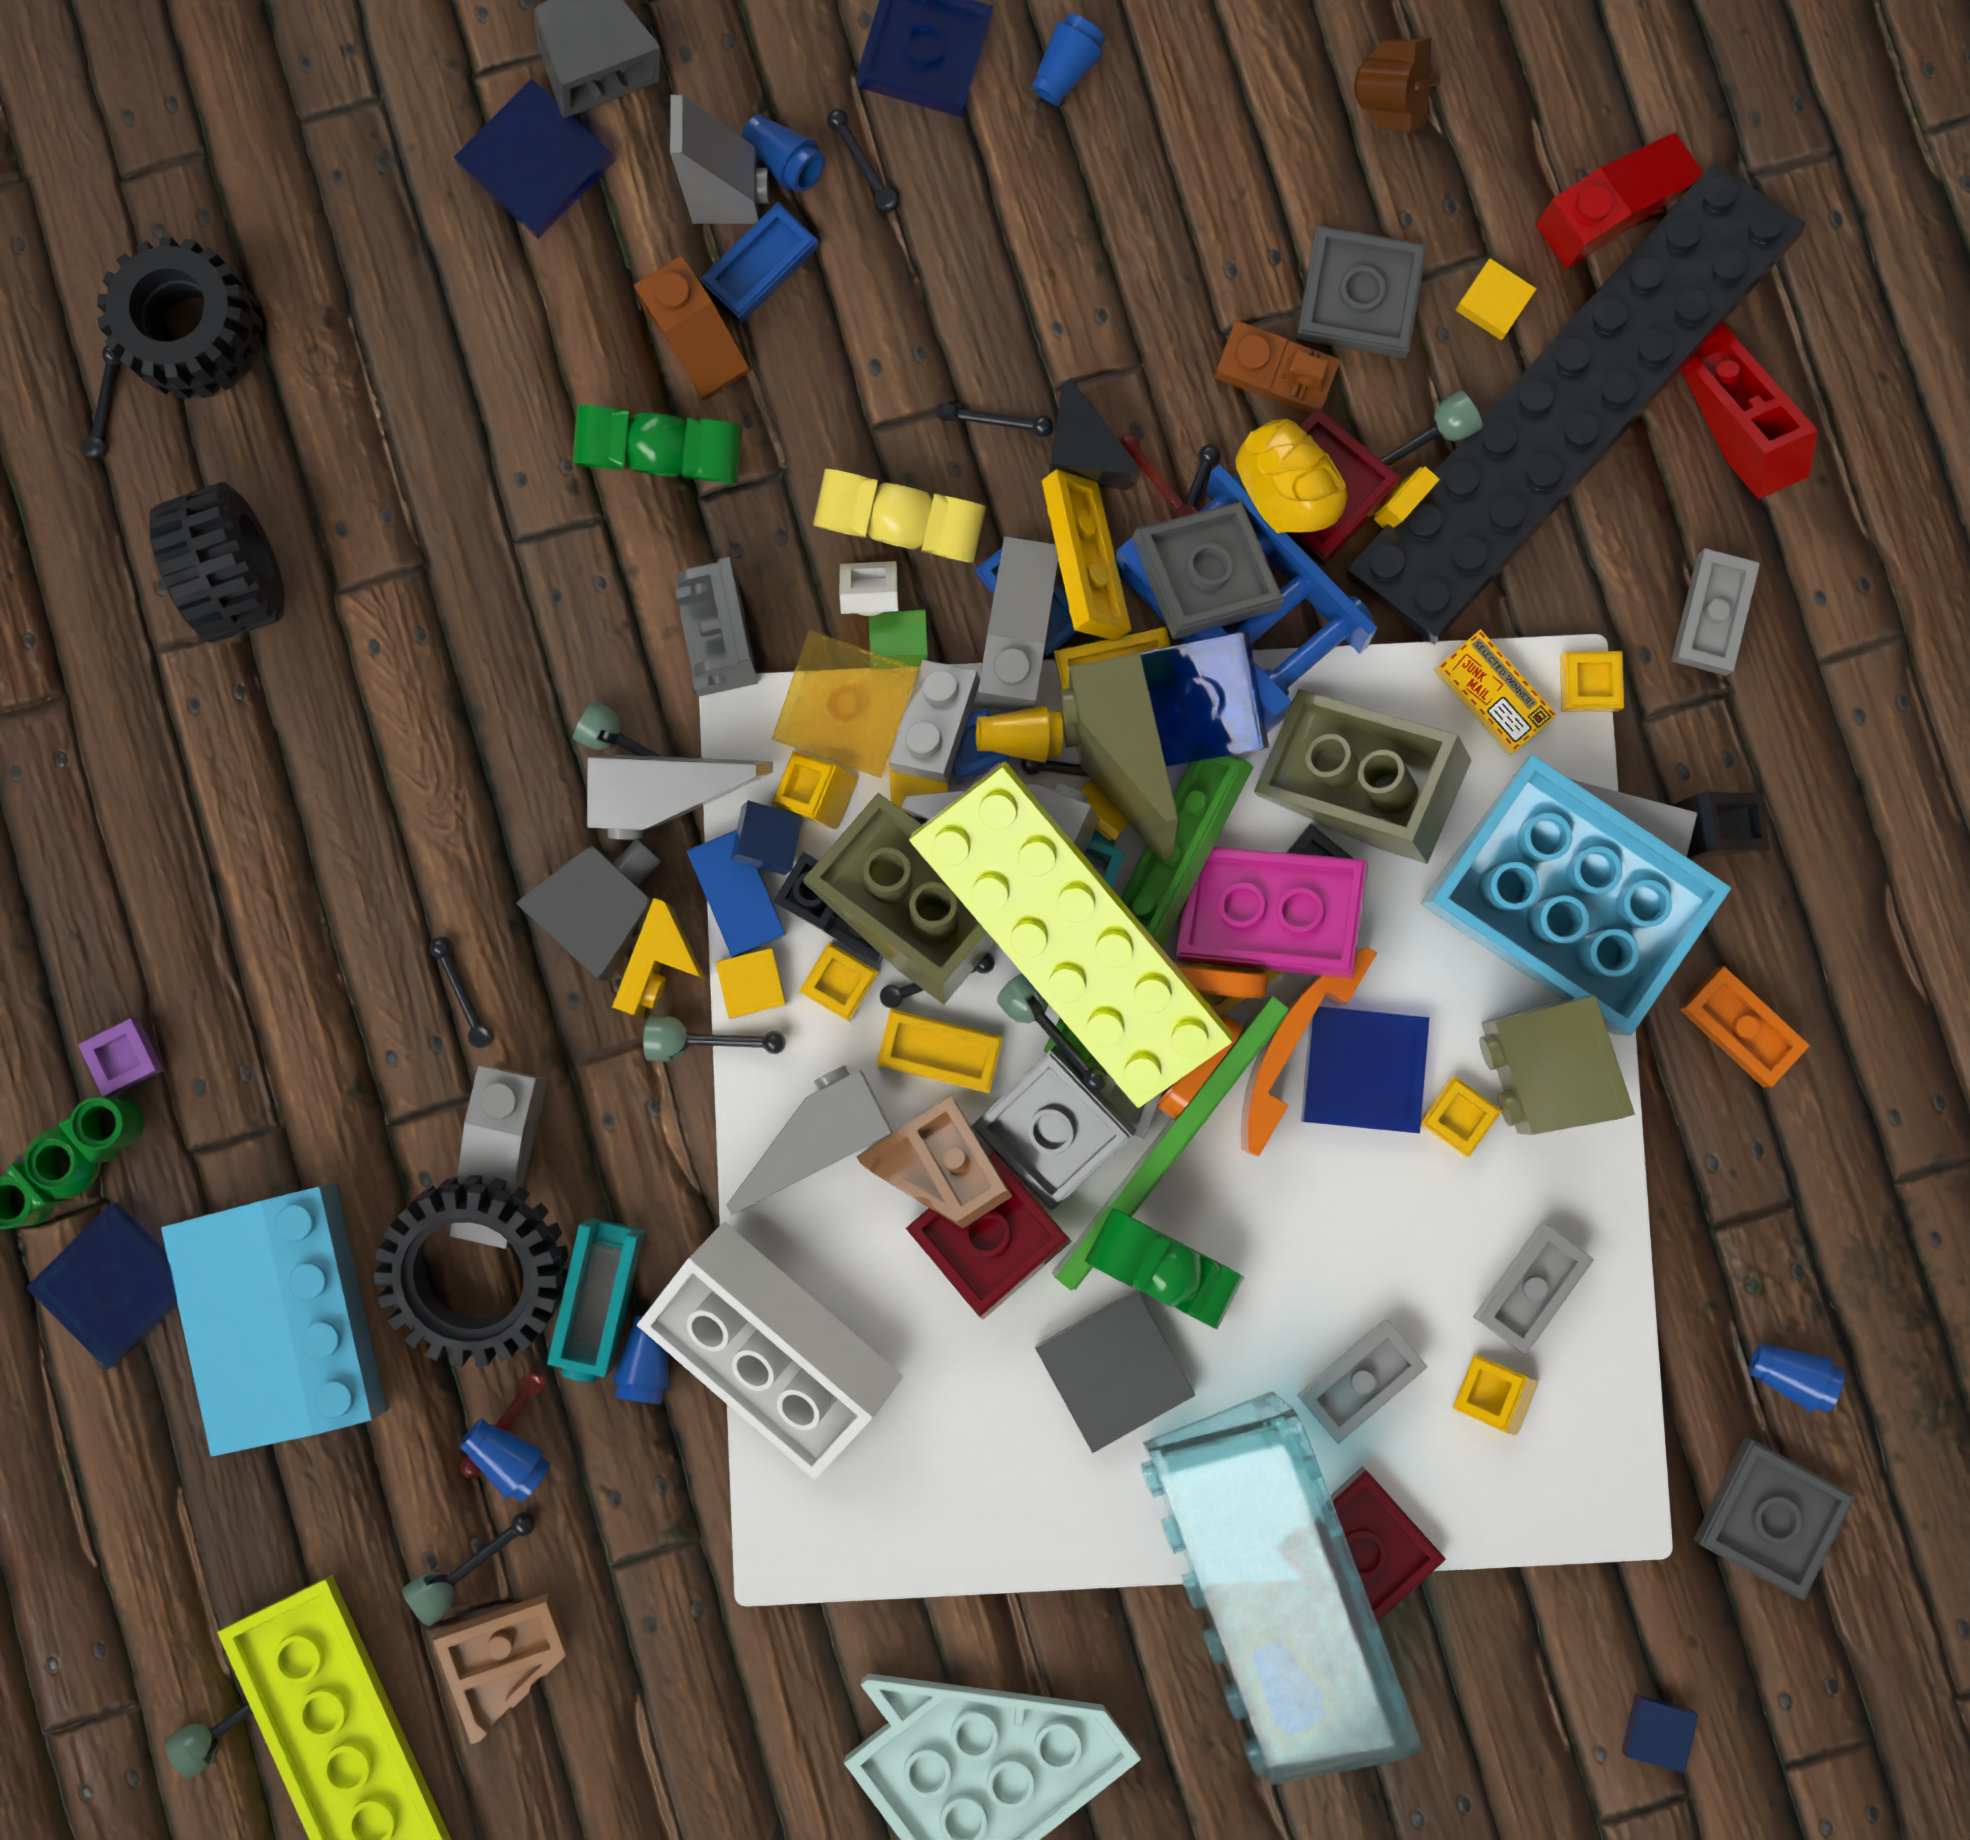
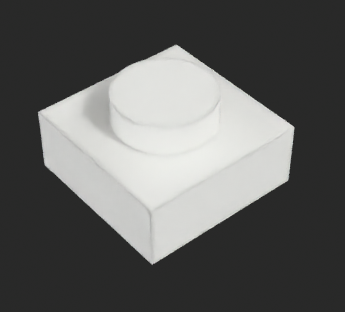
(868, 588)

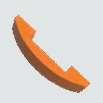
(1260, 1109)

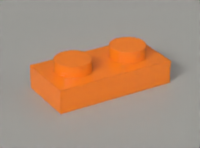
(1744, 1027)

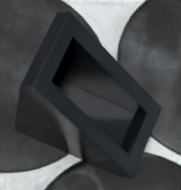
(1087, 444)
(1726, 824)

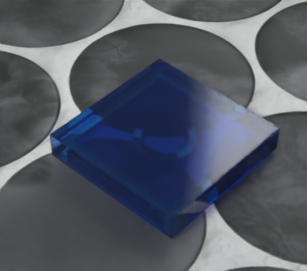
(925, 51)
(534, 158)
(1205, 699)
(1365, 1069)
(109, 1286)

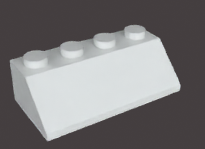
(770, 1350)

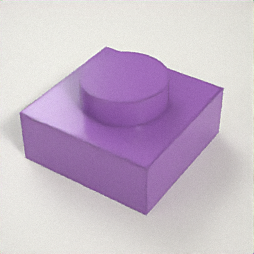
(120, 1057)

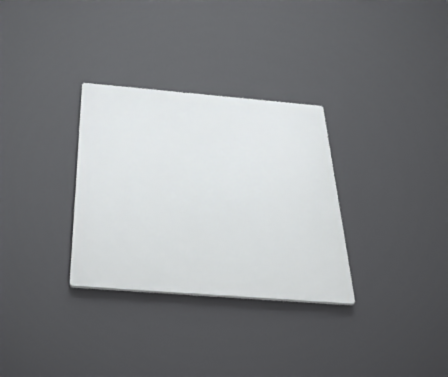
(974, 1458)

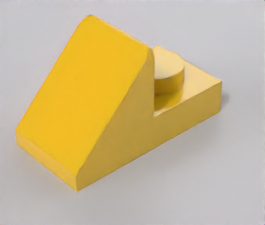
(659, 943)

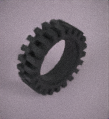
(441, 1326)

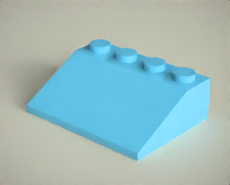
(1576, 895)
(274, 1320)

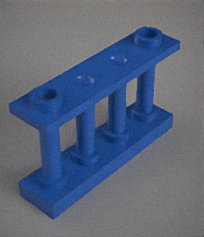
(1346, 616)

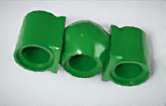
(657, 444)
(87, 1150)
(1164, 1268)

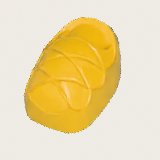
(1290, 478)

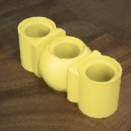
(899, 515)

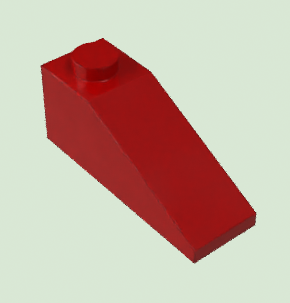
(1617, 198)
(1750, 415)

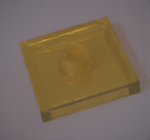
(845, 703)

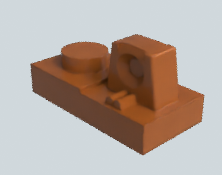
(1276, 368)

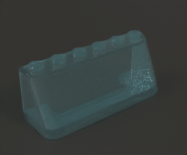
(1279, 1593)

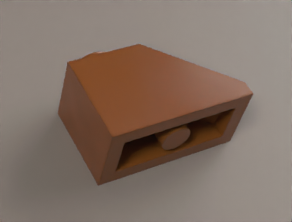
(691, 327)

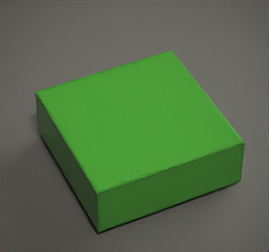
(900, 636)

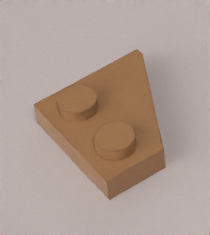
(940, 1165)
(499, 1658)

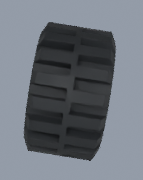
(154, 283)
(216, 562)

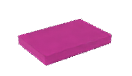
(1275, 912)

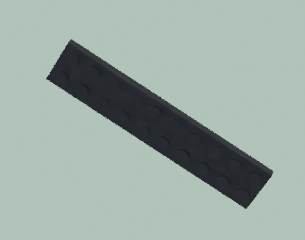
(1576, 401)

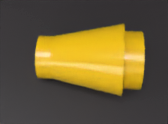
(1022, 733)

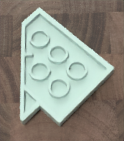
(983, 1759)

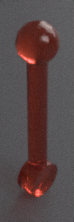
(1132, 444)
(530, 1385)

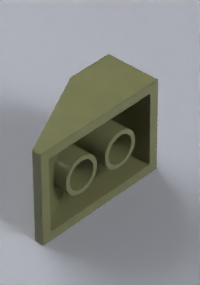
(1119, 745)
(1365, 774)
(899, 900)
(1555, 1067)

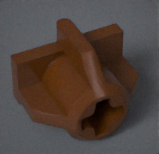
(1396, 83)

